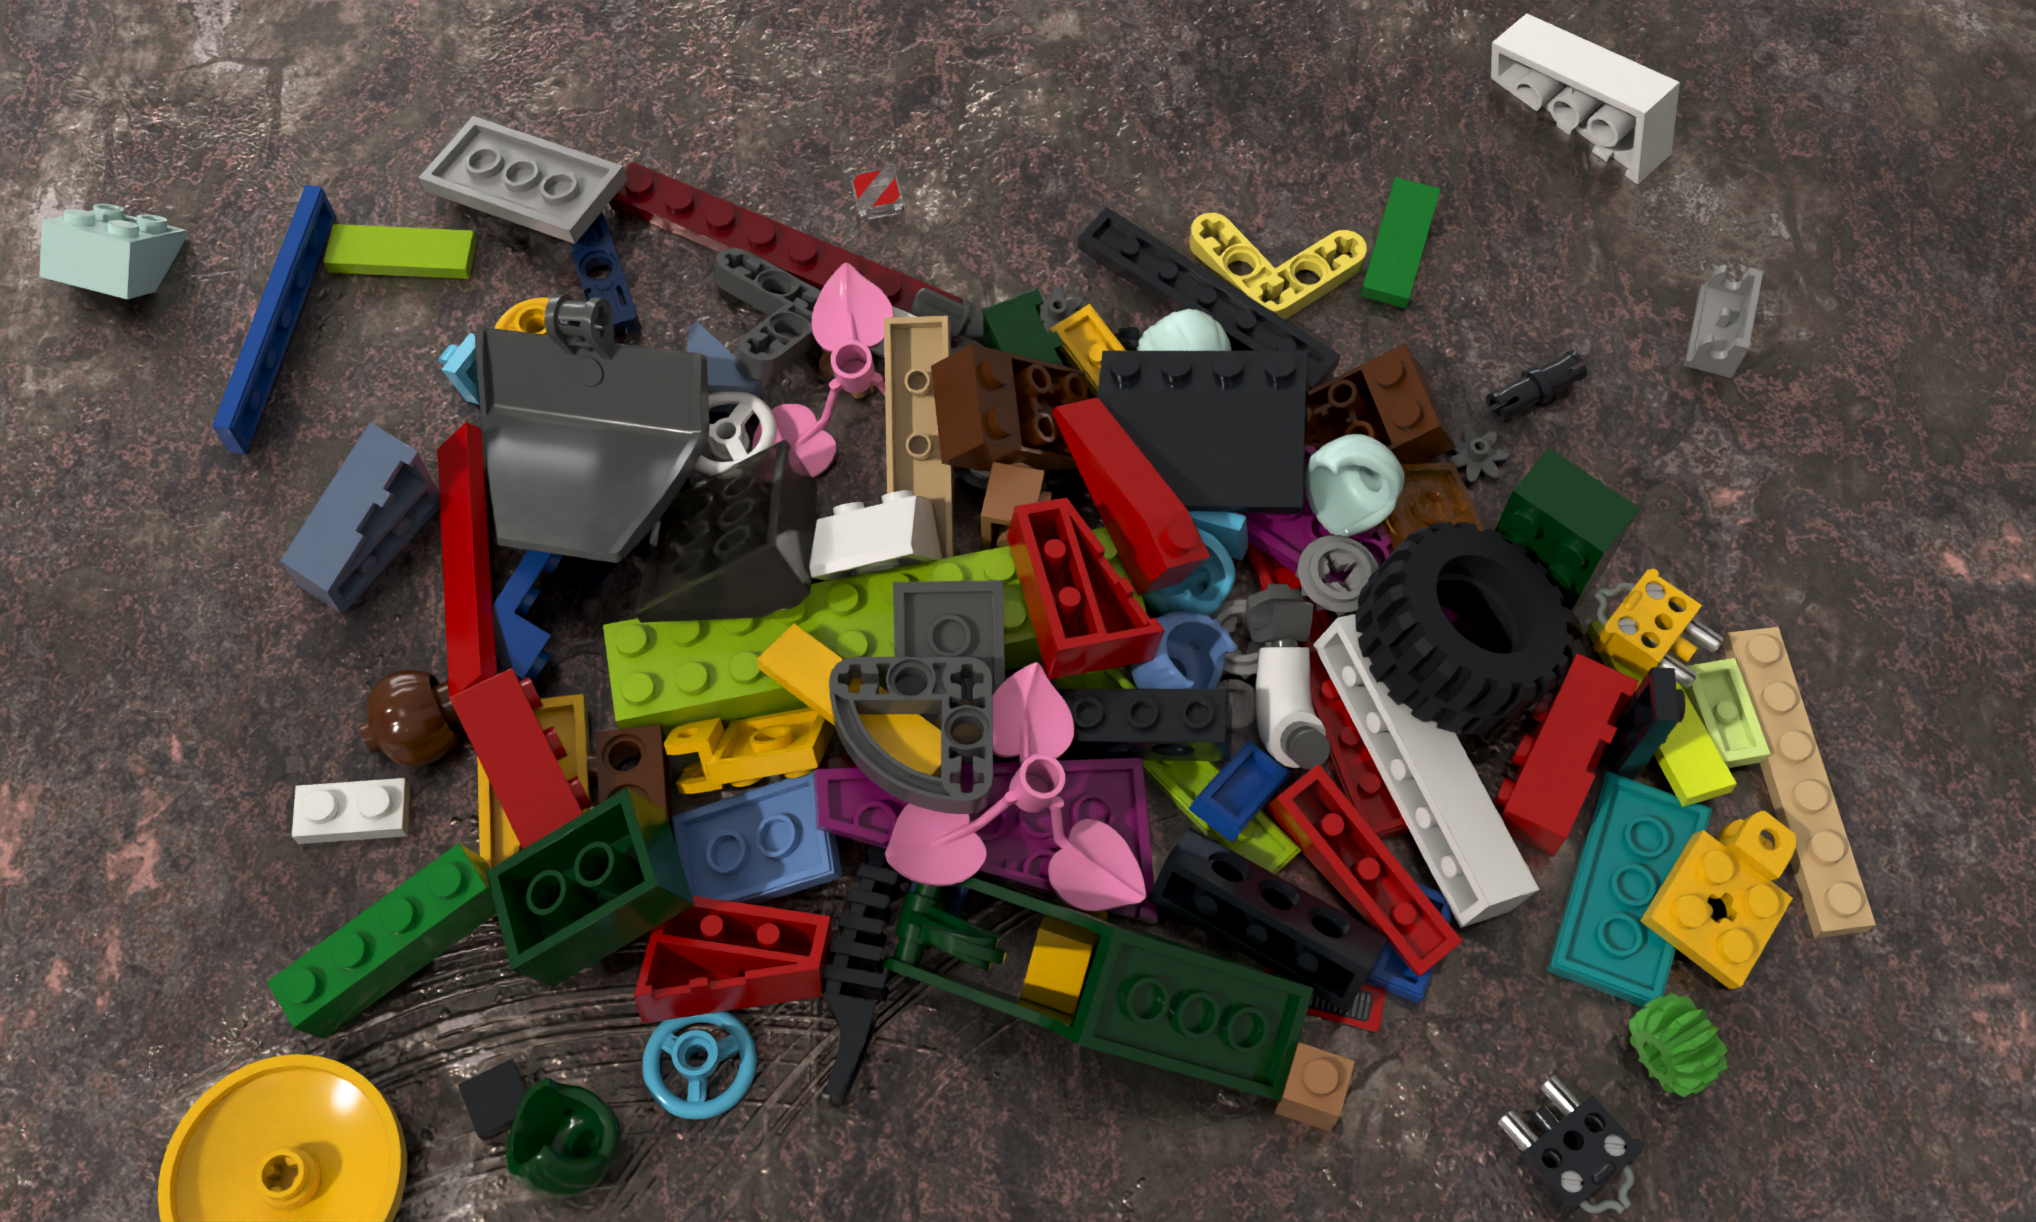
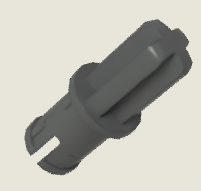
(963, 318)

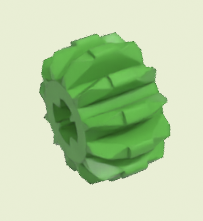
(1678, 1044)

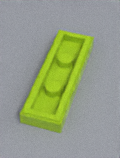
(400, 251)

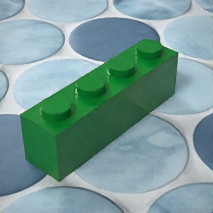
(386, 943)

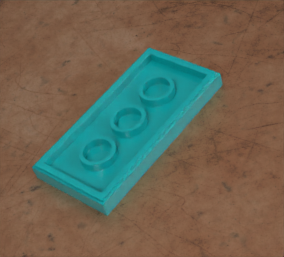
(1620, 868)

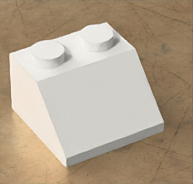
(875, 537)

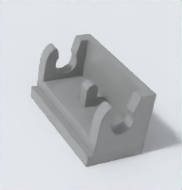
(1723, 322)

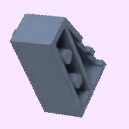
(362, 519)

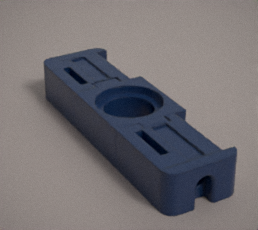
(595, 249)

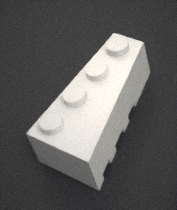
(1590, 91)

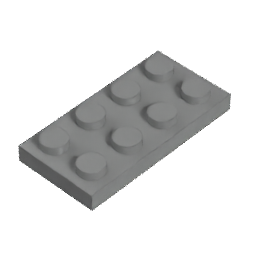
(523, 179)

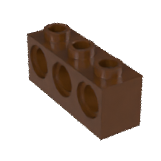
(649, 778)

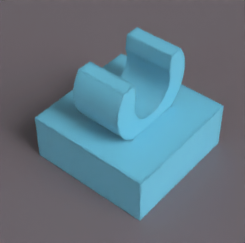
(461, 368)

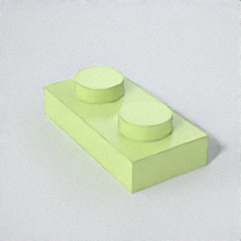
(1727, 712)

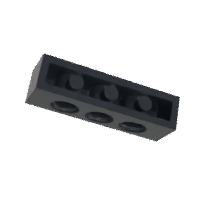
(1149, 724)
(1267, 918)

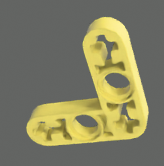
(1265, 278)

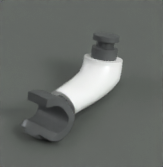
(1283, 677)

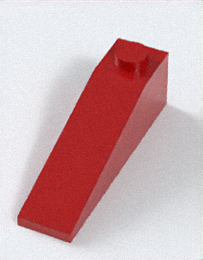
(1135, 503)
(1363, 869)

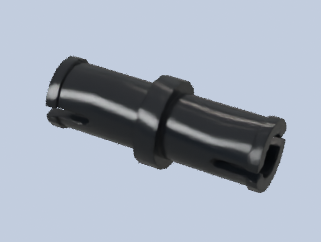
(1536, 386)

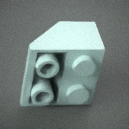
(109, 250)

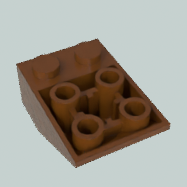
(1383, 401)
(1001, 409)

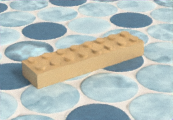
(911, 417)

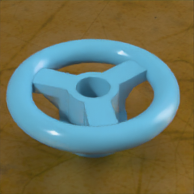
(683, 1048)

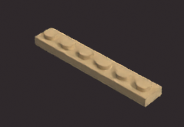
(1801, 787)

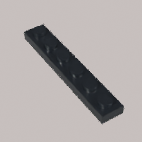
(1187, 285)

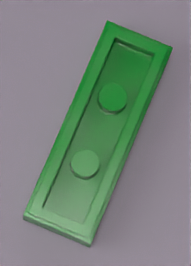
(1400, 242)

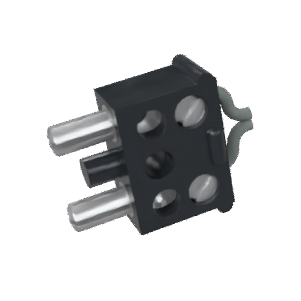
(1576, 1173)

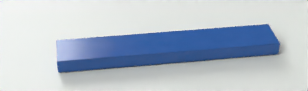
(274, 321)

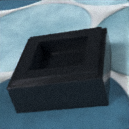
(494, 1098)

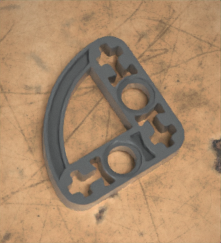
(940, 696)

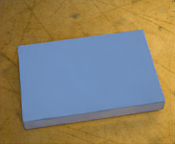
(757, 844)

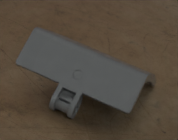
(586, 431)

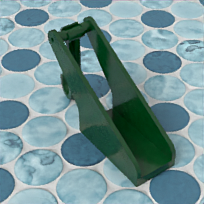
(1141, 998)

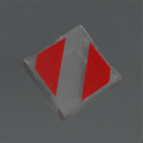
(877, 193)

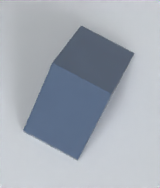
(720, 367)

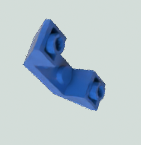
(516, 639)

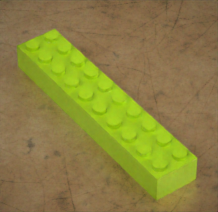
(710, 667)

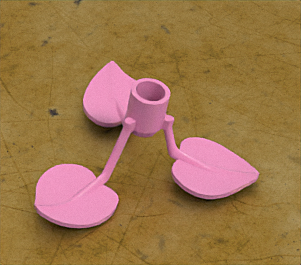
(845, 323)
(1033, 722)

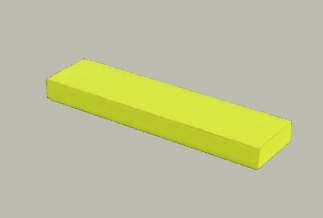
(1689, 753)

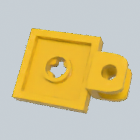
(750, 749)
(1740, 873)

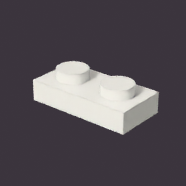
(351, 811)

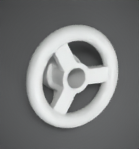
(733, 450)

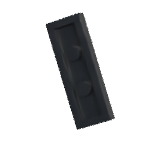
(1646, 722)

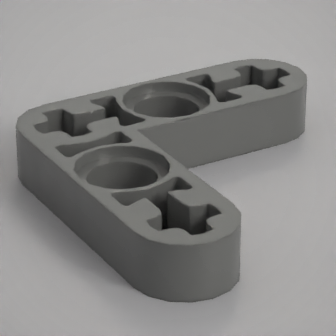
(749, 280)

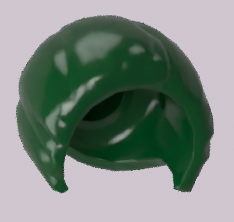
(551, 1138)

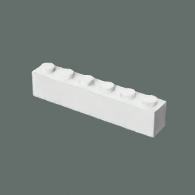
(1432, 788)

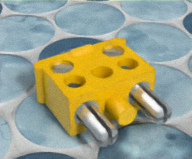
(1651, 625)

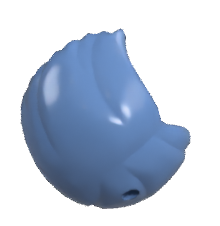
(1188, 654)

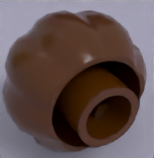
(410, 719)

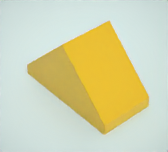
(1060, 963)

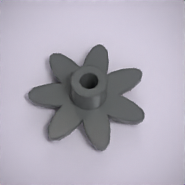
(1057, 308)
(1478, 454)

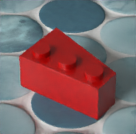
(1074, 595)
(1562, 754)
(520, 755)
(731, 959)

